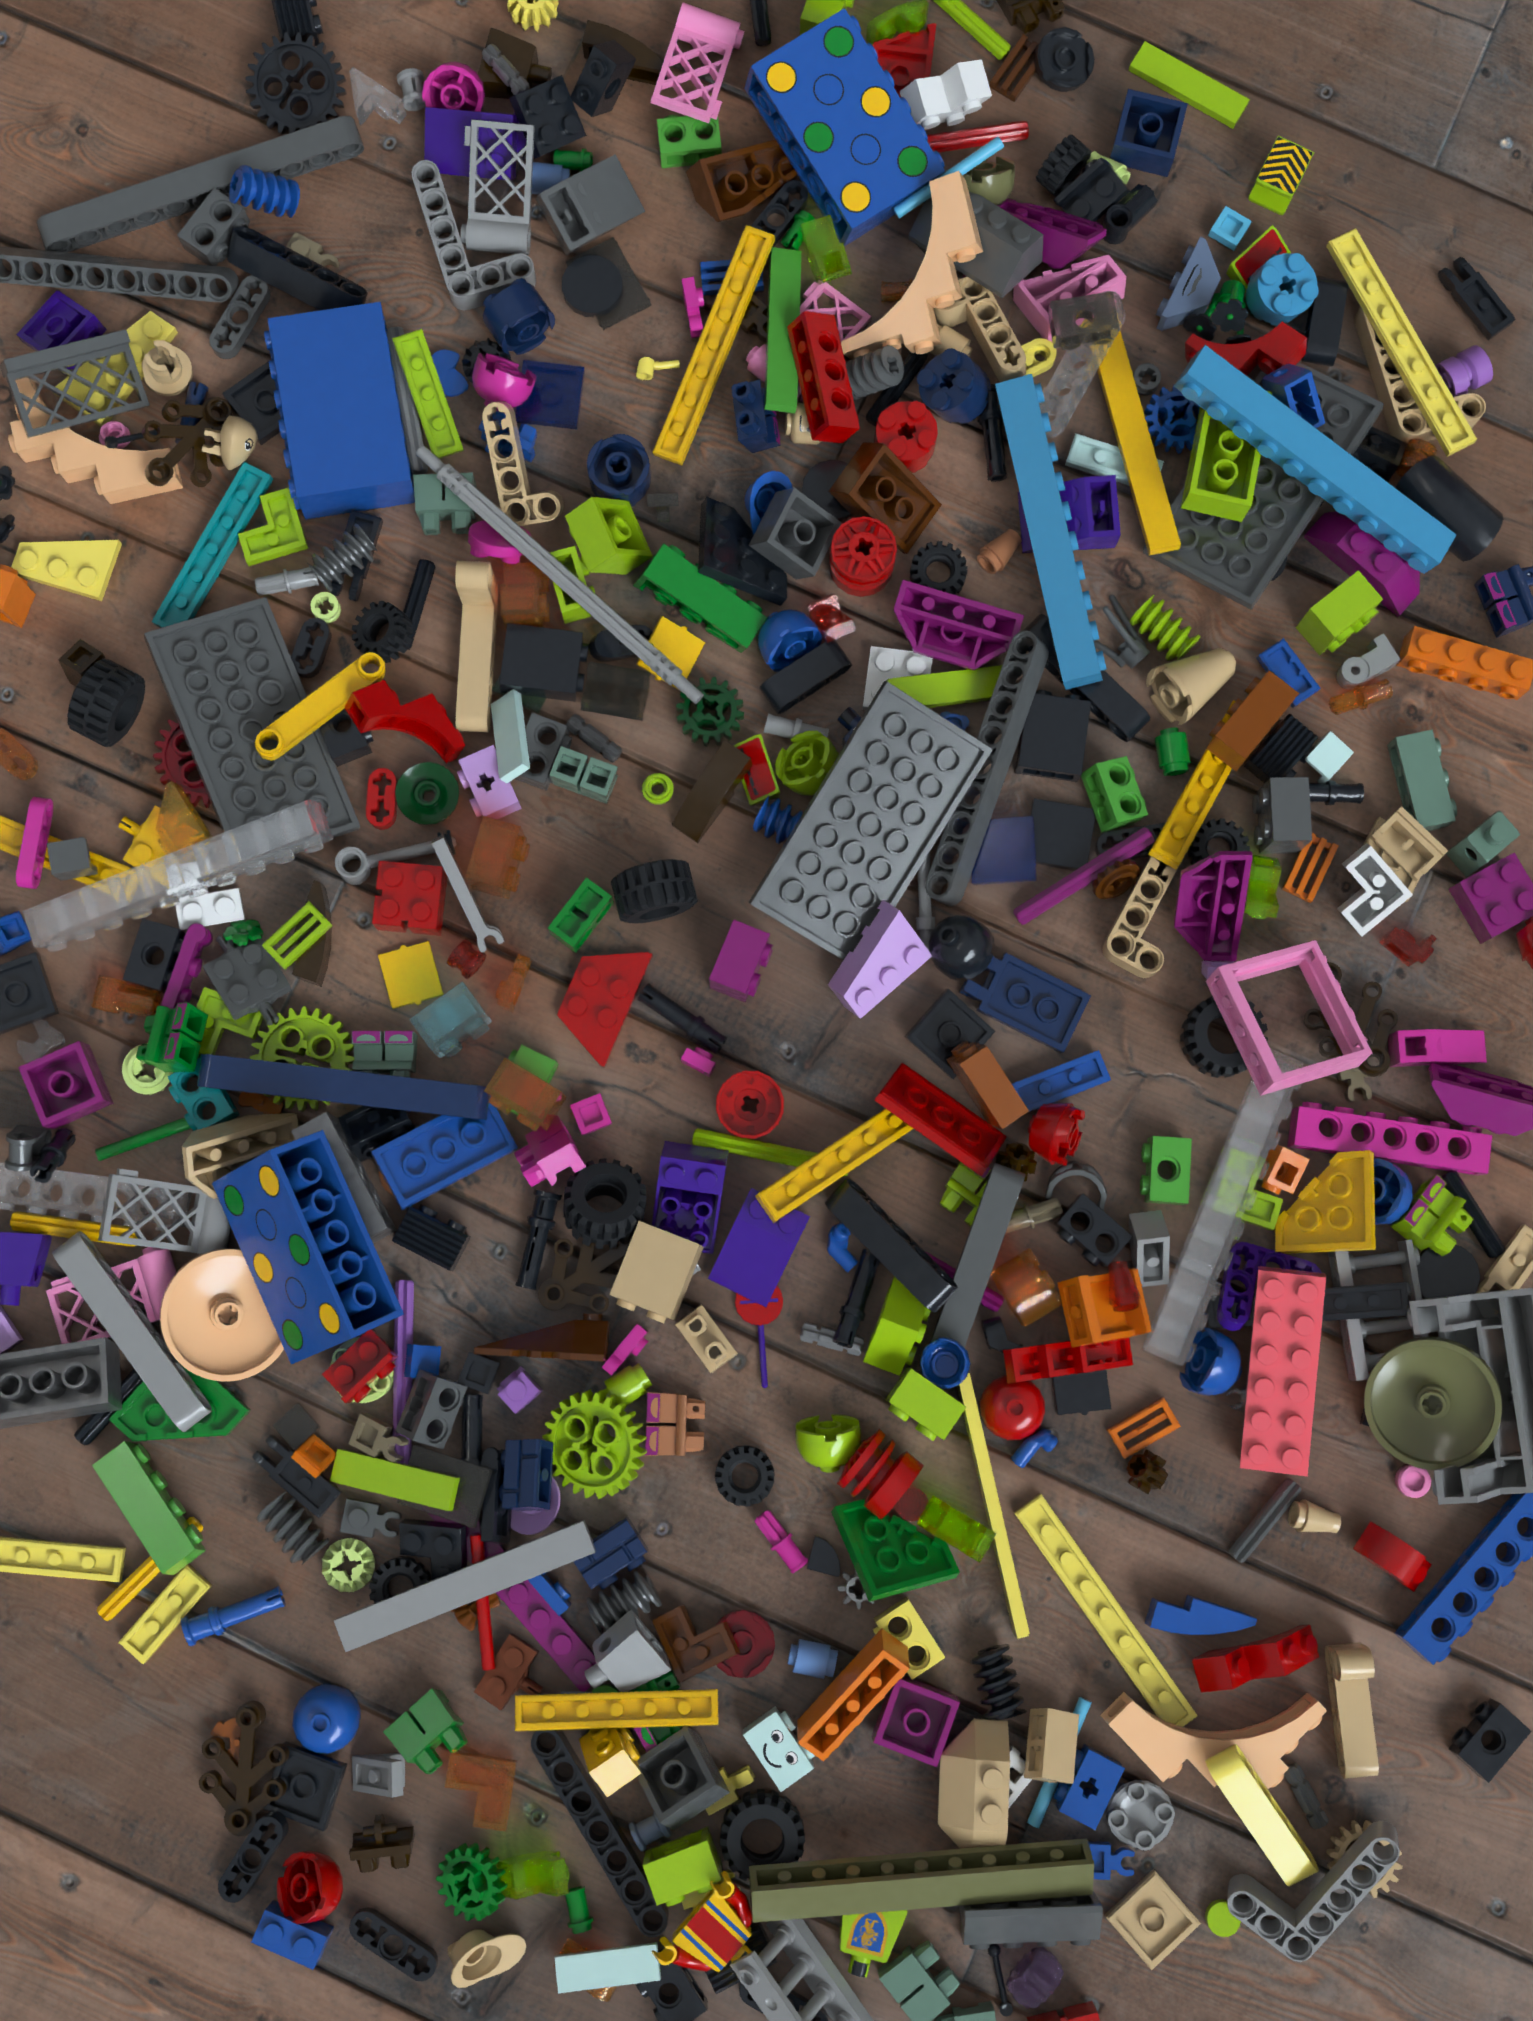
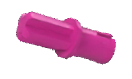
(781, 1541)

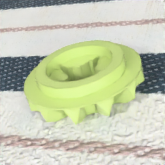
(131, 1072)
(356, 1551)

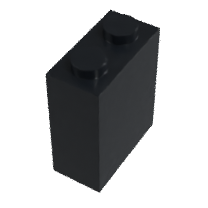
(543, 662)
(1054, 737)

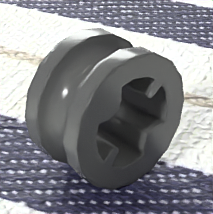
(1153, 371)

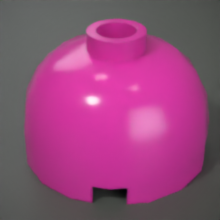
(454, 87)
(500, 380)

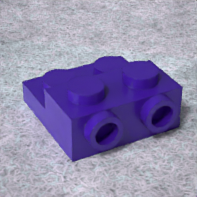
(60, 323)

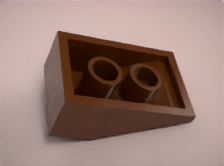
(885, 489)

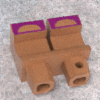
(672, 1438)

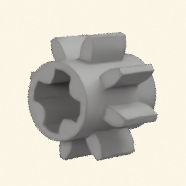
(850, 1581)

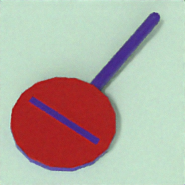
(759, 1315)

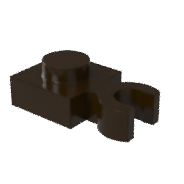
(756, 318)

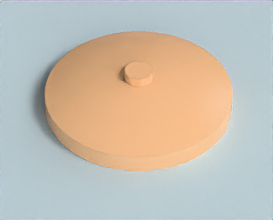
(218, 1318)

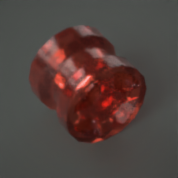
(466, 959)

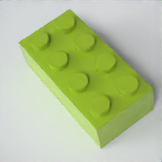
(1220, 471)

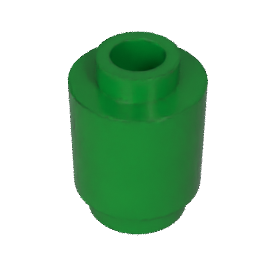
(1172, 752)

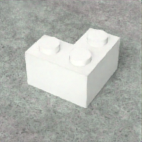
(949, 95)
(1379, 893)

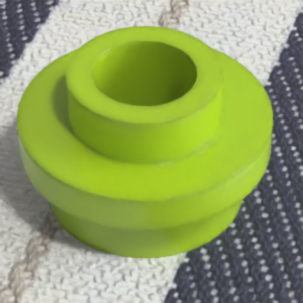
(657, 779)

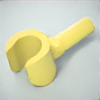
(647, 366)

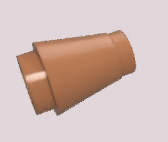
(998, 552)

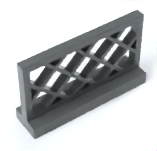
(69, 355)

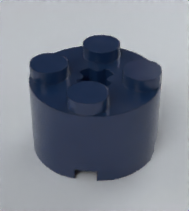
(517, 317)
(954, 387)
(610, 457)

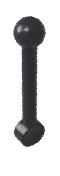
(112, 442)
(1005, 2006)

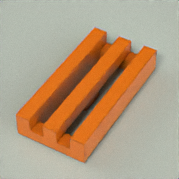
(1298, 892)
(1119, 1441)

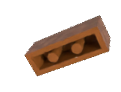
(1251, 719)

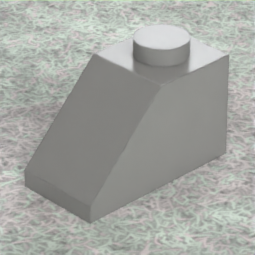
(1150, 1247)

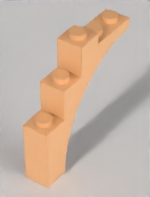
(951, 239)
(115, 471)
(1167, 1745)

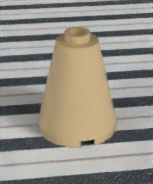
(1189, 683)

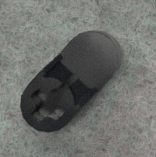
(607, 647)
(996, 1335)

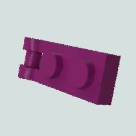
(187, 965)

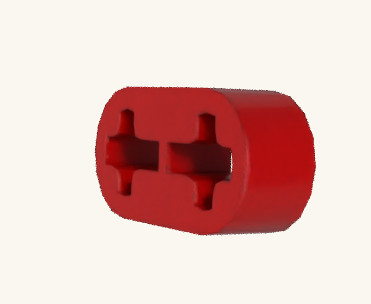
(374, 798)

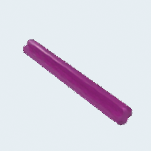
(1082, 876)

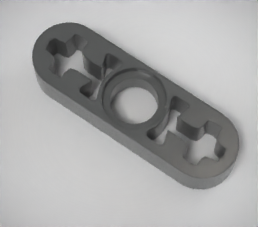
(236, 304)

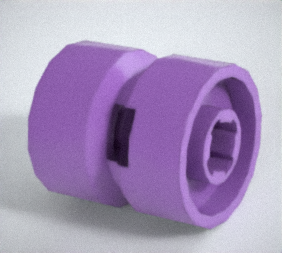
(1468, 370)

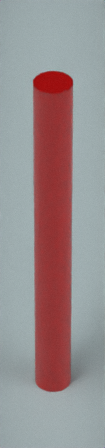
(483, 1610)

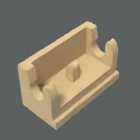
(1408, 844)
(1051, 1745)

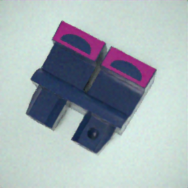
(755, 426)
(1508, 598)

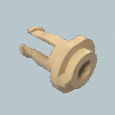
(157, 374)

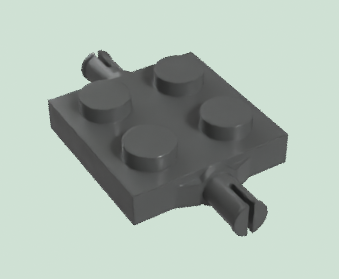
(247, 979)

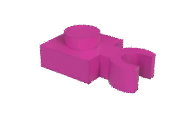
(693, 300)
(632, 1344)

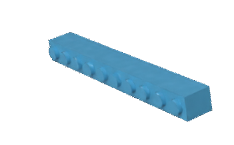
(1314, 460)
(1049, 532)

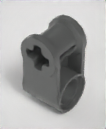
(25, 1146)

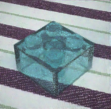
(451, 1021)

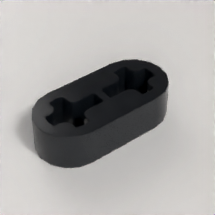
(304, 645)

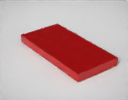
(941, 1119)

